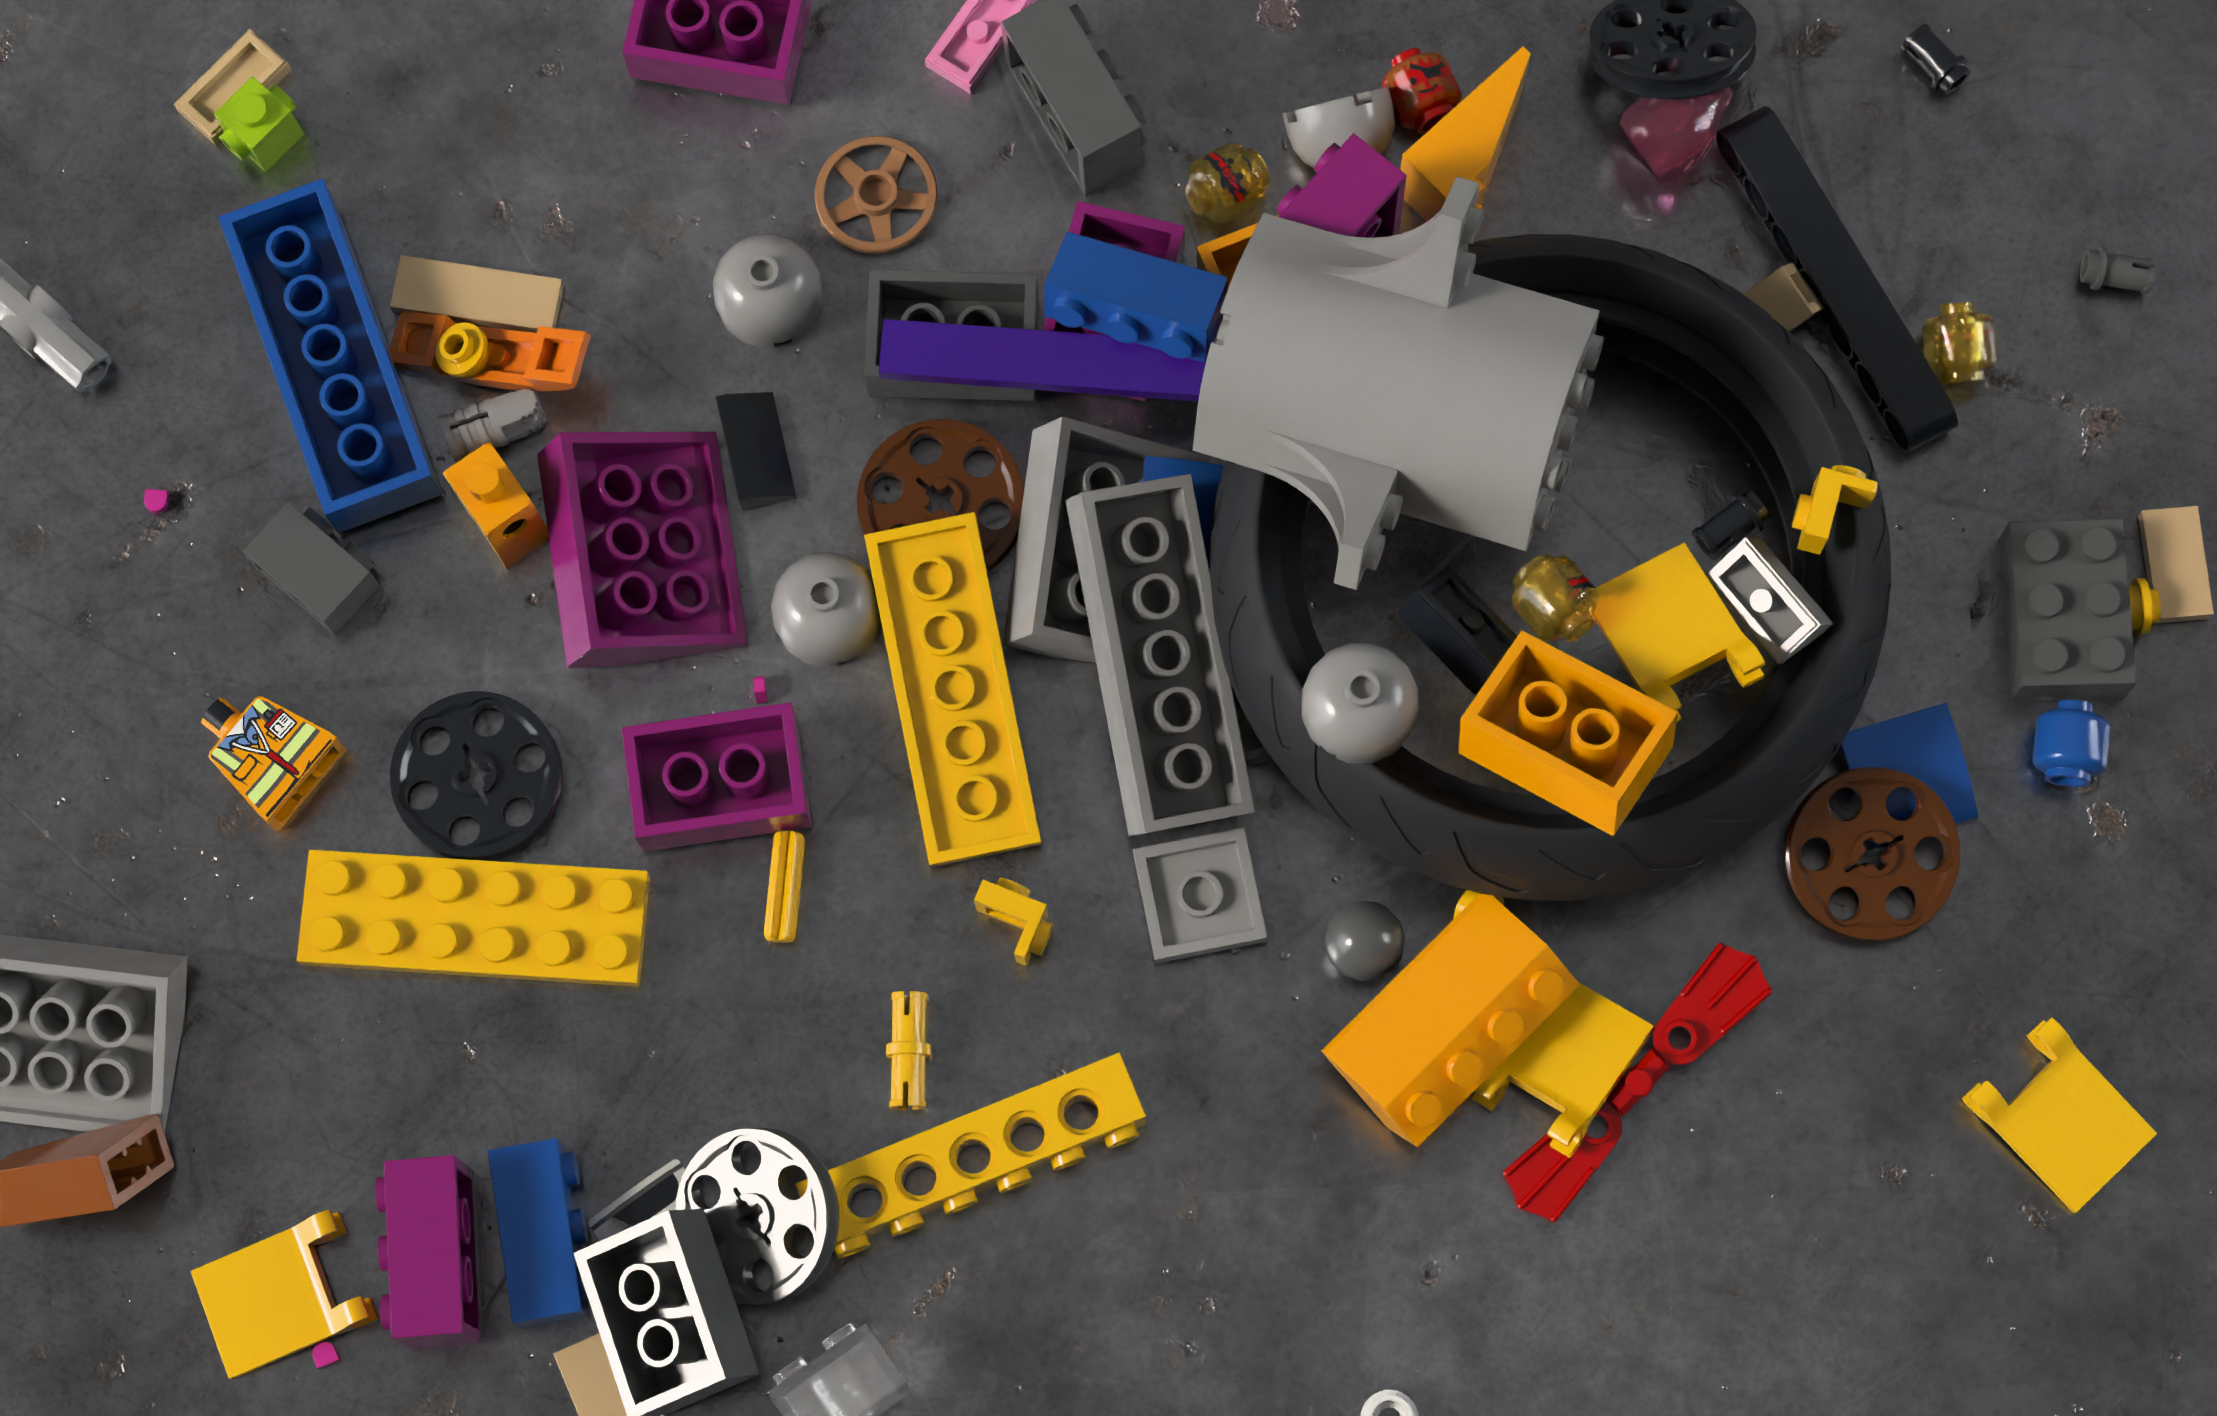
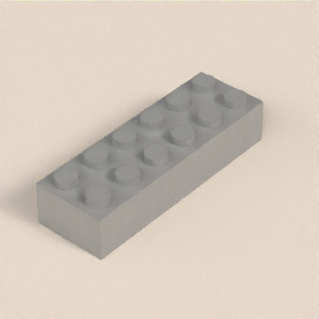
(1159, 654)

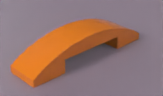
(517, 358)

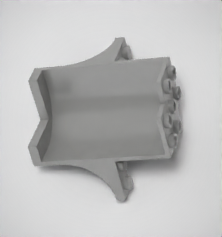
(1397, 381)

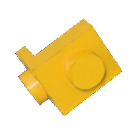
(1816, 512)
(1011, 904)

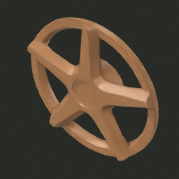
(876, 195)

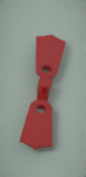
(1708, 1007)

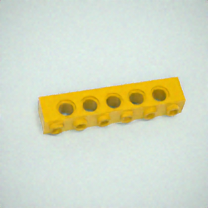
(1101, 1084)

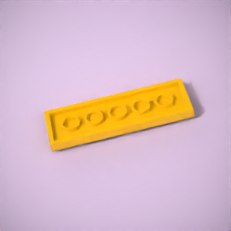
(952, 689)
(473, 918)

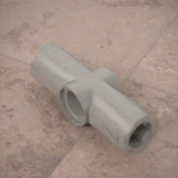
(47, 331)

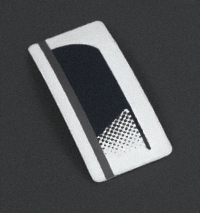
(640, 1203)

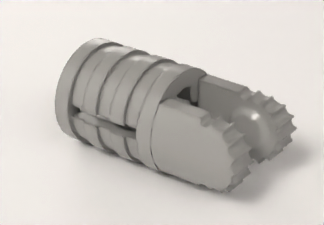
(492, 421)

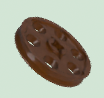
(941, 477)
(1898, 861)

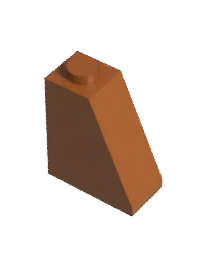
(83, 1172)

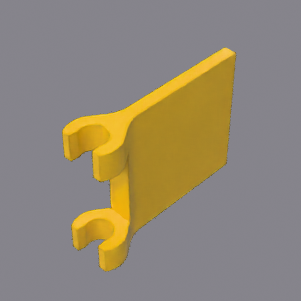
(1672, 625)
(1571, 1063)
(2065, 1120)
(276, 1297)

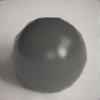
(1364, 940)

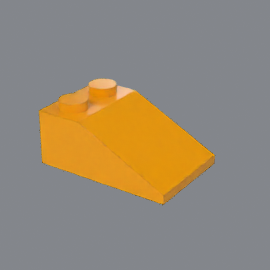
(1465, 140)

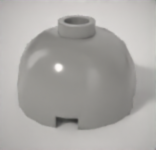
(1319, 126)
(767, 290)
(826, 609)
(1360, 702)

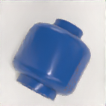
(2071, 744)

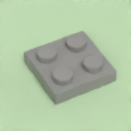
(1199, 895)

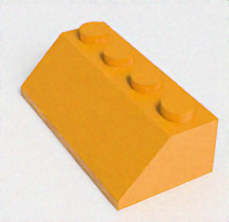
(1450, 1018)

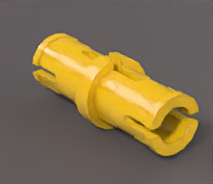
(908, 1050)

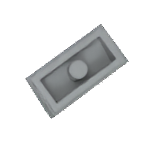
(1768, 599)

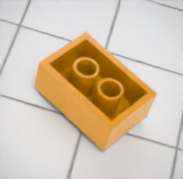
(1567, 732)

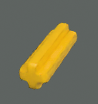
(784, 886)

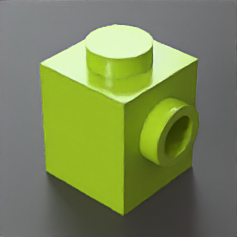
(259, 123)

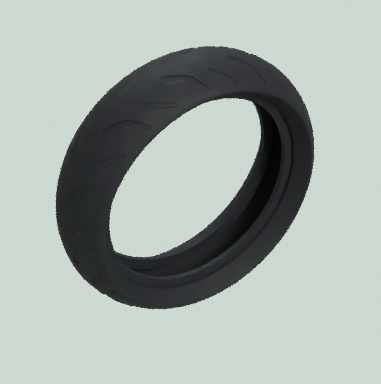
(1701, 810)

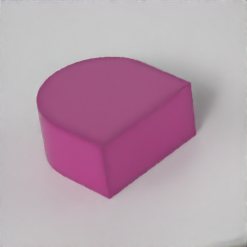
(156, 500)
(760, 689)
(325, 1355)

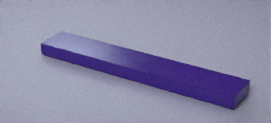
(1033, 361)

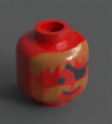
(1421, 89)

